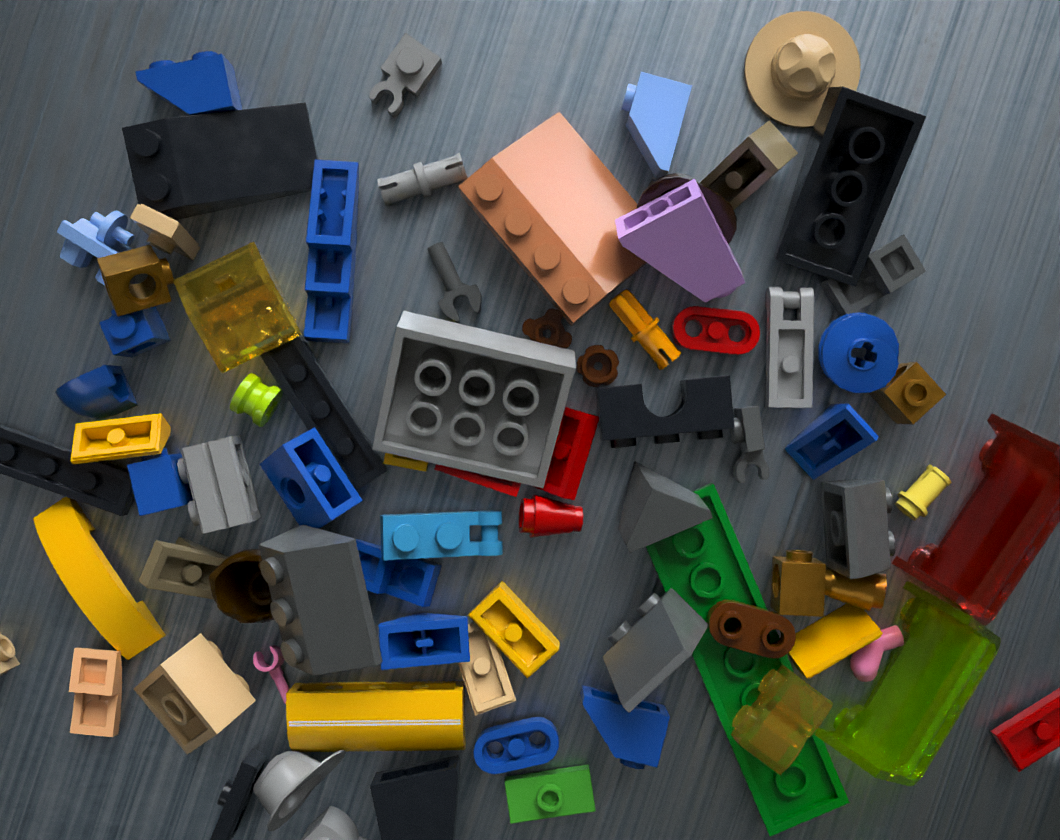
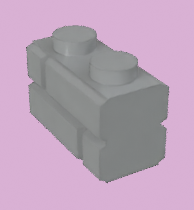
(218, 484)

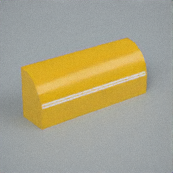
(376, 716)

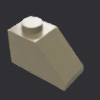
(750, 165)

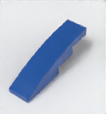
(331, 251)

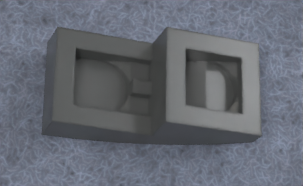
(882, 274)

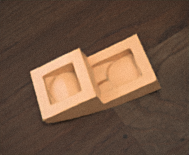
(97, 690)

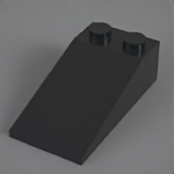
(221, 159)
(846, 183)

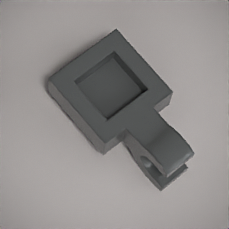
(750, 437)

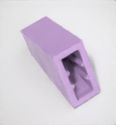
(682, 242)

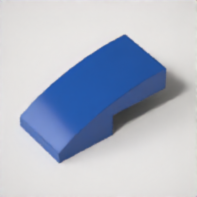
(405, 579)

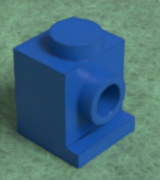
(134, 332)

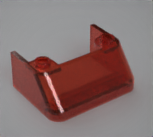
(997, 528)

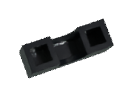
(703, 409)

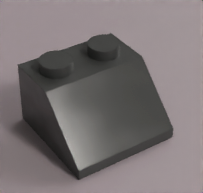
(857, 526)
(652, 646)

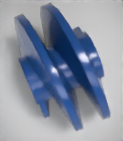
(859, 373)

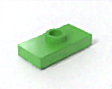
(549, 793)

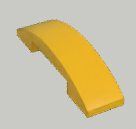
(93, 581)

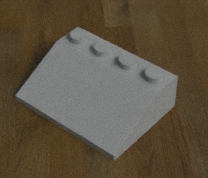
(473, 399)

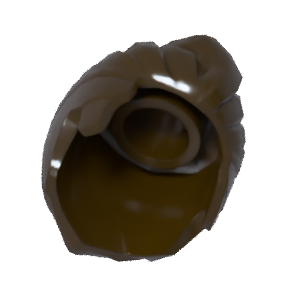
(241, 588)

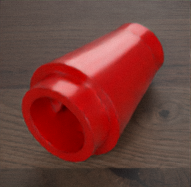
(548, 517)

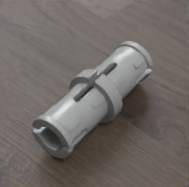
(422, 179)

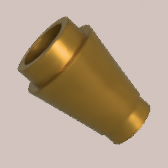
(862, 592)

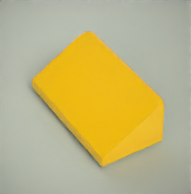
(119, 438)
(515, 629)
(832, 639)

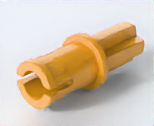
(644, 328)

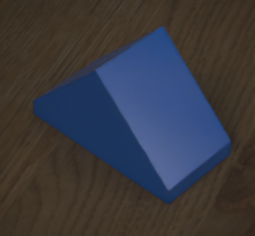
(830, 440)
(424, 640)

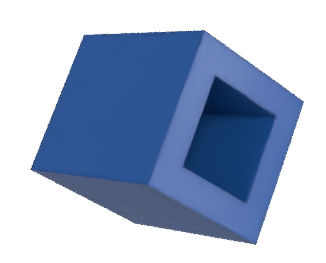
(158, 483)

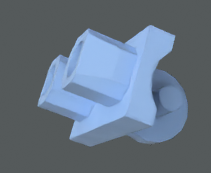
(98, 238)

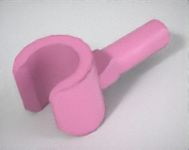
(274, 670)

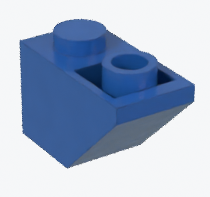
(194, 85)

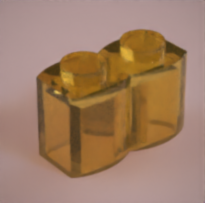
(780, 718)

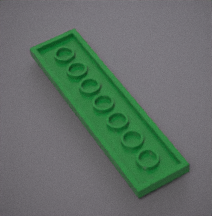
(710, 567)

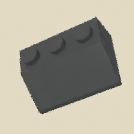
(320, 601)

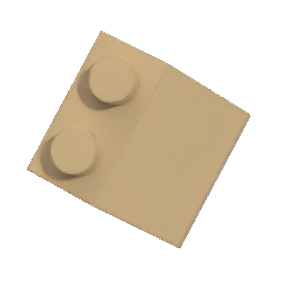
(195, 693)

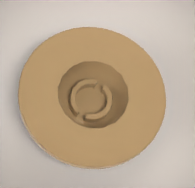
(795, 65)

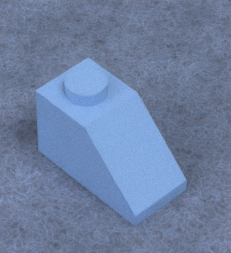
(655, 118)

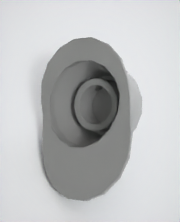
(289, 782)

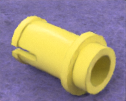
(922, 493)

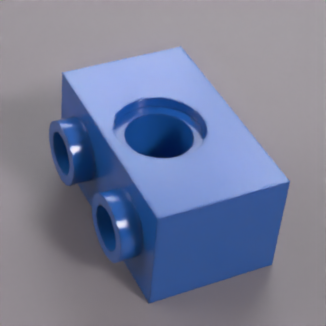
(310, 480)

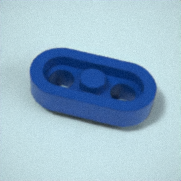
(518, 749)

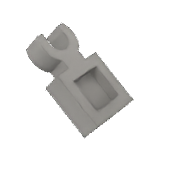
(408, 69)

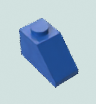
(631, 736)

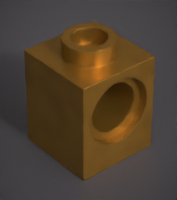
(123, 266)
(908, 394)
(798, 584)

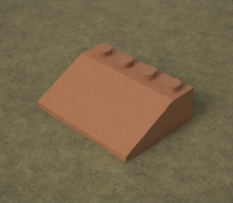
(556, 215)

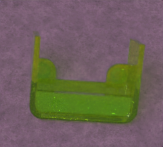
(918, 692)

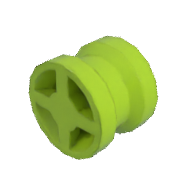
(256, 399)

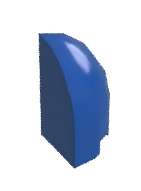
(98, 393)

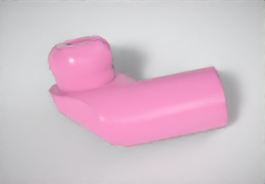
(867, 660)

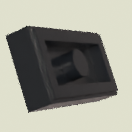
(237, 795)

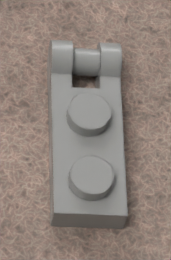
(789, 348)

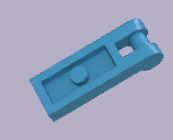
(439, 535)

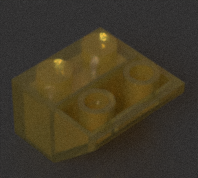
(237, 307)

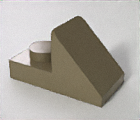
(181, 568)

